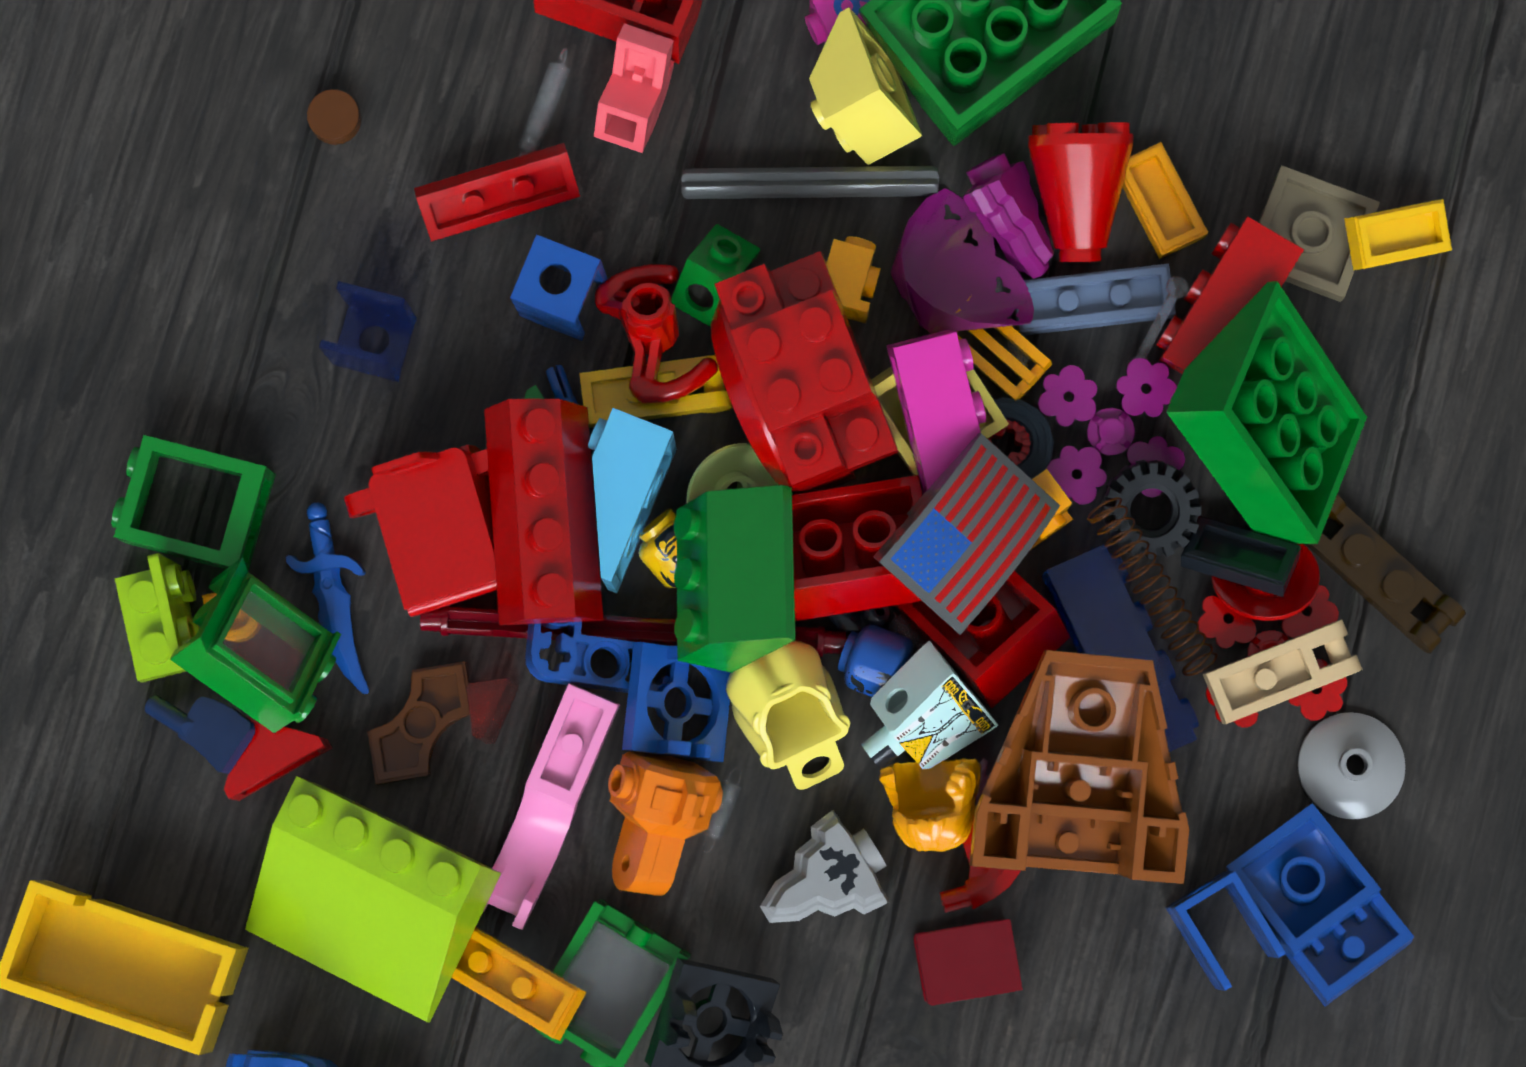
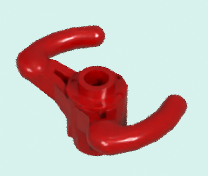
(651, 330)

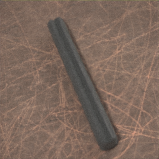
(809, 182)

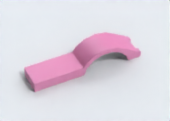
(550, 800)

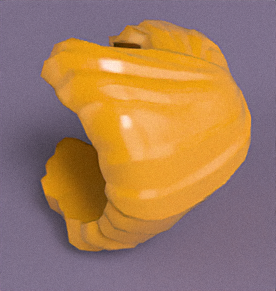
(933, 805)

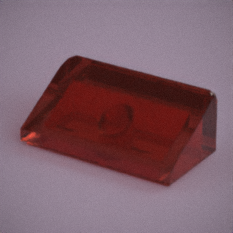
(489, 707)

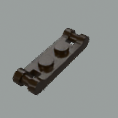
(1386, 578)

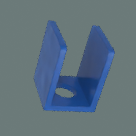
(556, 310)
(1246, 907)

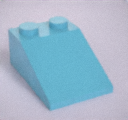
(628, 473)

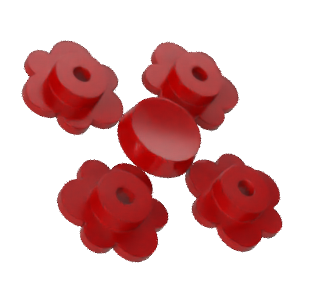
(1243, 630)

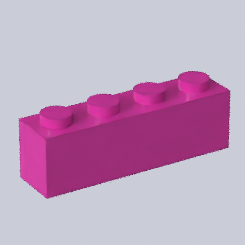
(936, 399)

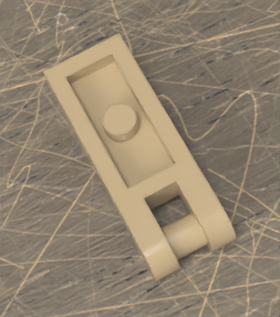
(1280, 673)

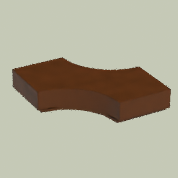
(406, 743)

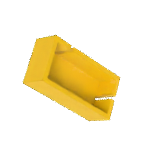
(120, 966)

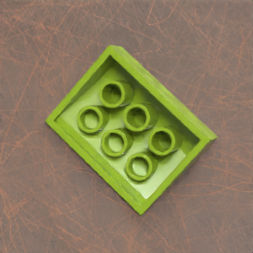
(367, 898)

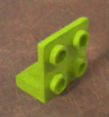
(157, 615)

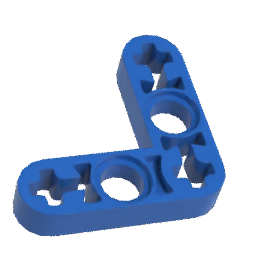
(577, 656)

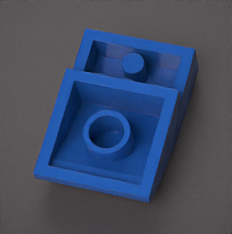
(1321, 904)

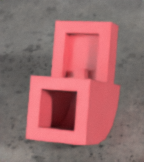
(635, 88)

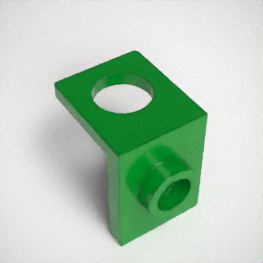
(713, 260)

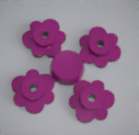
(1110, 428)

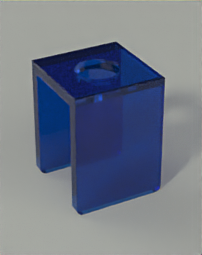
(366, 310)

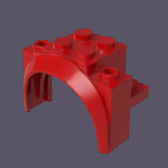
(795, 371)

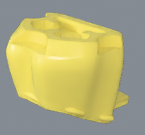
(790, 711)

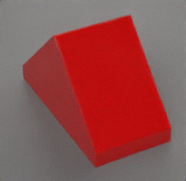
(271, 757)

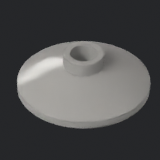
(1325, 772)

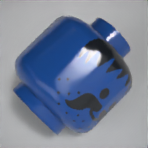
(873, 658)

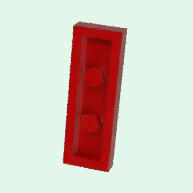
(497, 192)

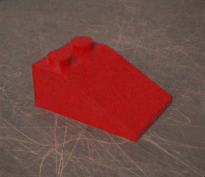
(1000, 642)

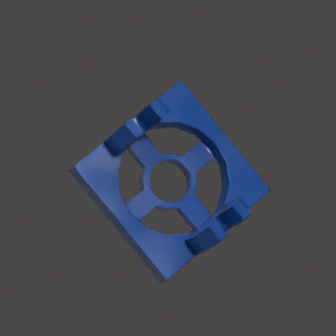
(638, 729)

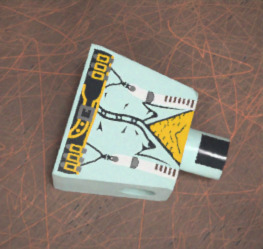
(926, 712)

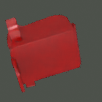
(434, 525)

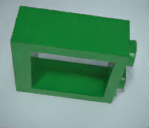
(245, 515)

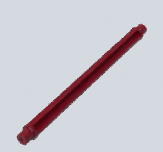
(650, 630)

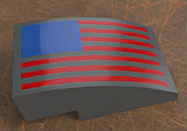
(968, 533)

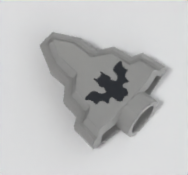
(828, 875)

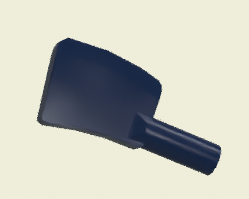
(209, 727)

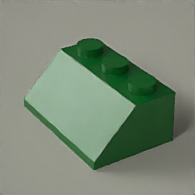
(734, 576)

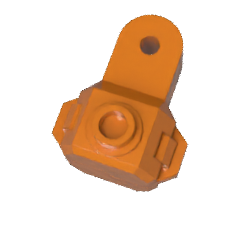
(662, 807)

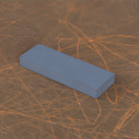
(1097, 299)

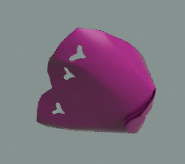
(941, 271)

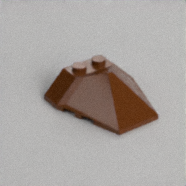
(1085, 776)

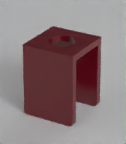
(967, 962)

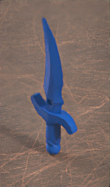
(332, 597)

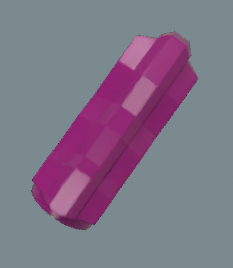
(1009, 212)

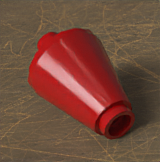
(1080, 183)

